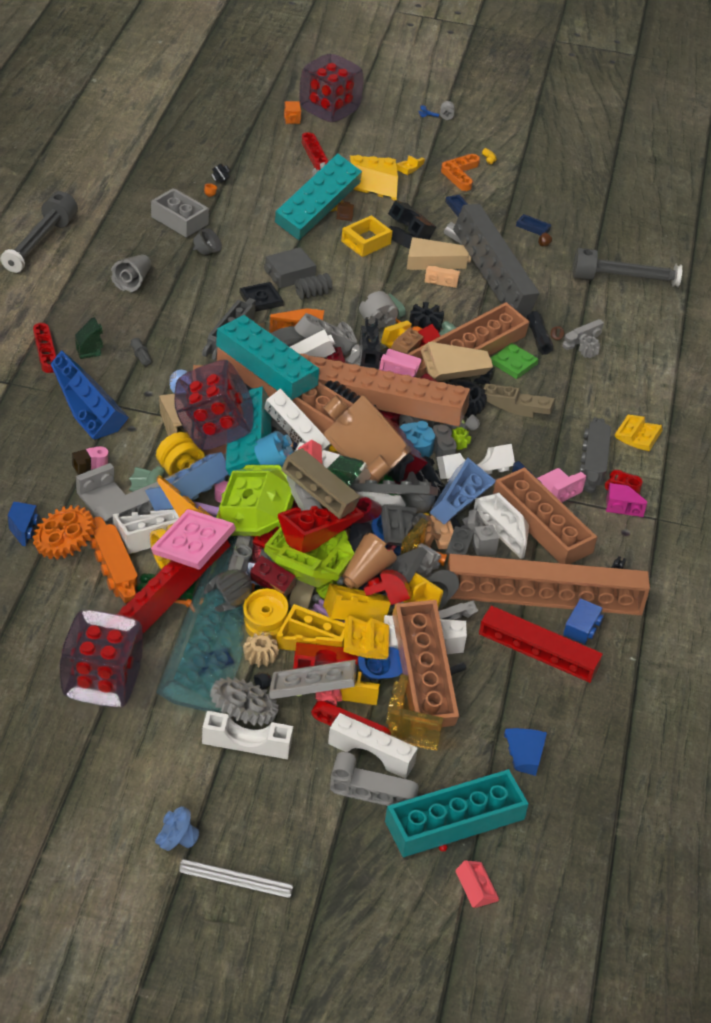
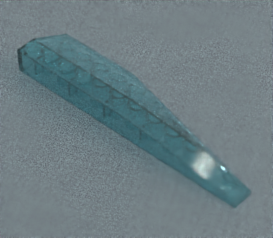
(200, 634)

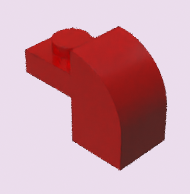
(394, 584)

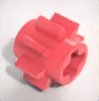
(329, 696)

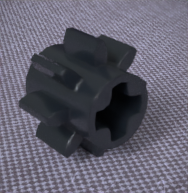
(221, 173)

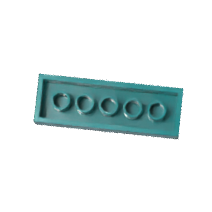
(318, 196)
(267, 357)
(242, 451)
(455, 813)

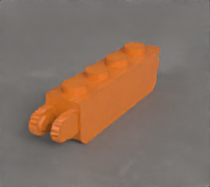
(114, 560)

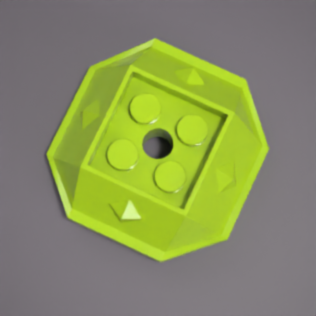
(255, 499)
(315, 566)

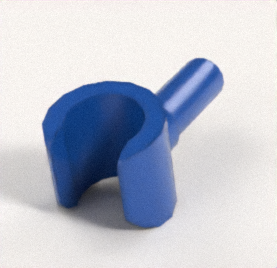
(425, 112)

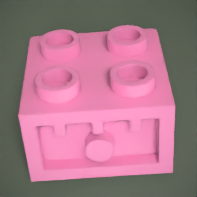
(399, 363)
(563, 486)

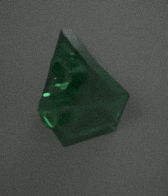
(88, 339)
(346, 468)

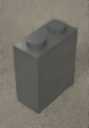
(289, 266)

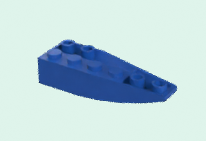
(87, 399)

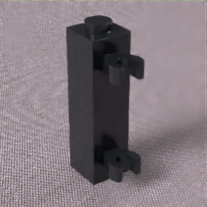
(369, 344)

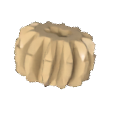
(260, 650)

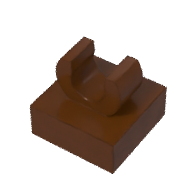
(345, 211)

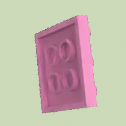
(193, 539)

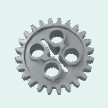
(244, 701)

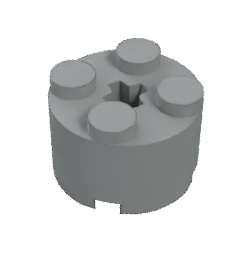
(381, 307)

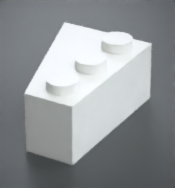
(136, 529)

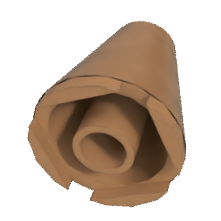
(368, 561)

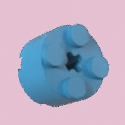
(421, 436)
(273, 449)

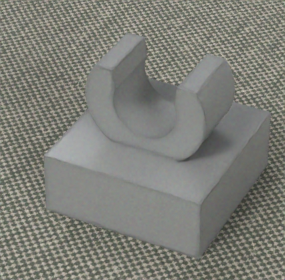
(472, 520)

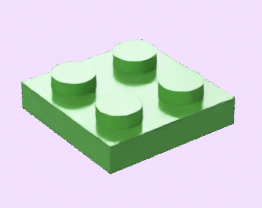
(514, 360)

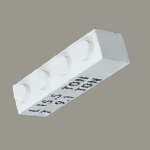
(294, 420)

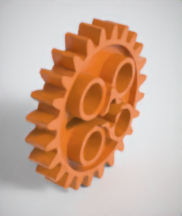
(64, 532)

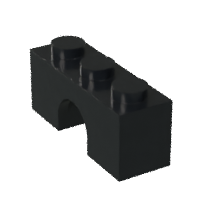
(418, 224)

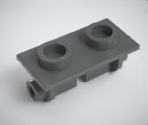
(459, 541)

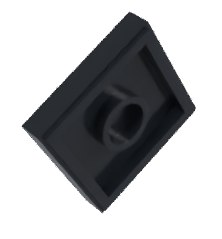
(264, 294)

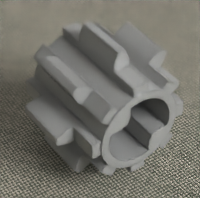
(589, 347)

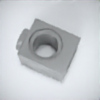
(485, 540)

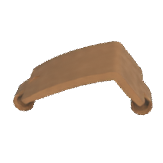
(365, 435)

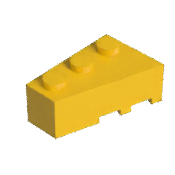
(343, 601)
(311, 628)

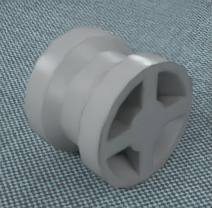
(449, 107)

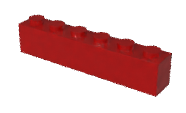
(540, 644)

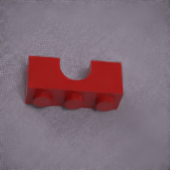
(313, 655)

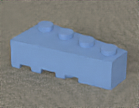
(191, 480)
(461, 490)

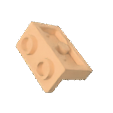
(442, 276)

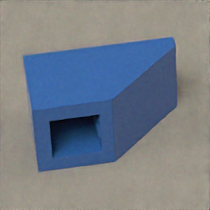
(22, 520)

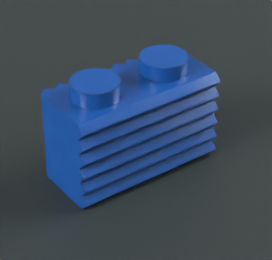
(583, 621)

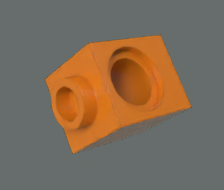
(292, 112)

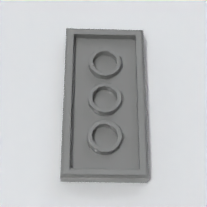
(313, 679)

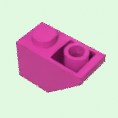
(624, 500)

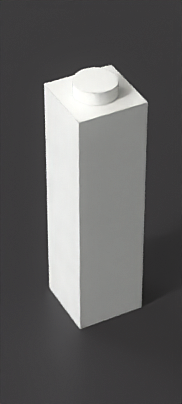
(316, 345)

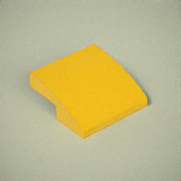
(638, 433)
(366, 638)

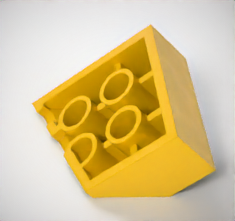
(377, 176)

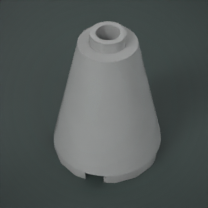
(130, 272)

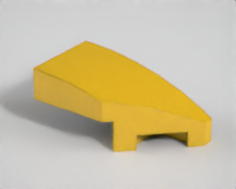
(411, 165)

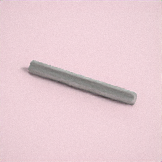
(236, 878)

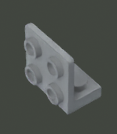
(98, 487)

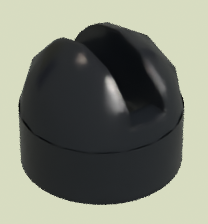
(263, 680)

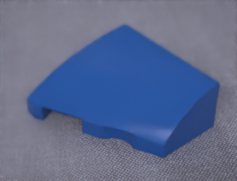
(525, 748)

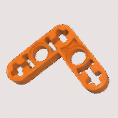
(454, 171)

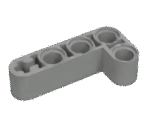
(342, 334)
(368, 785)

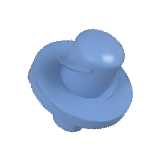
(177, 830)

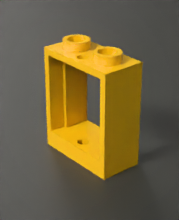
(352, 238)

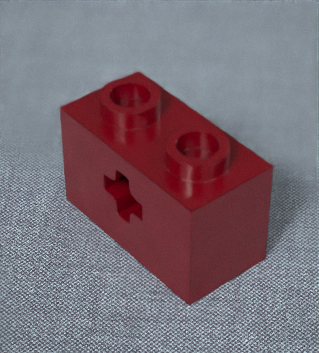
(272, 576)

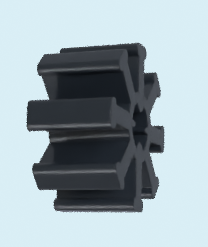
(424, 316)

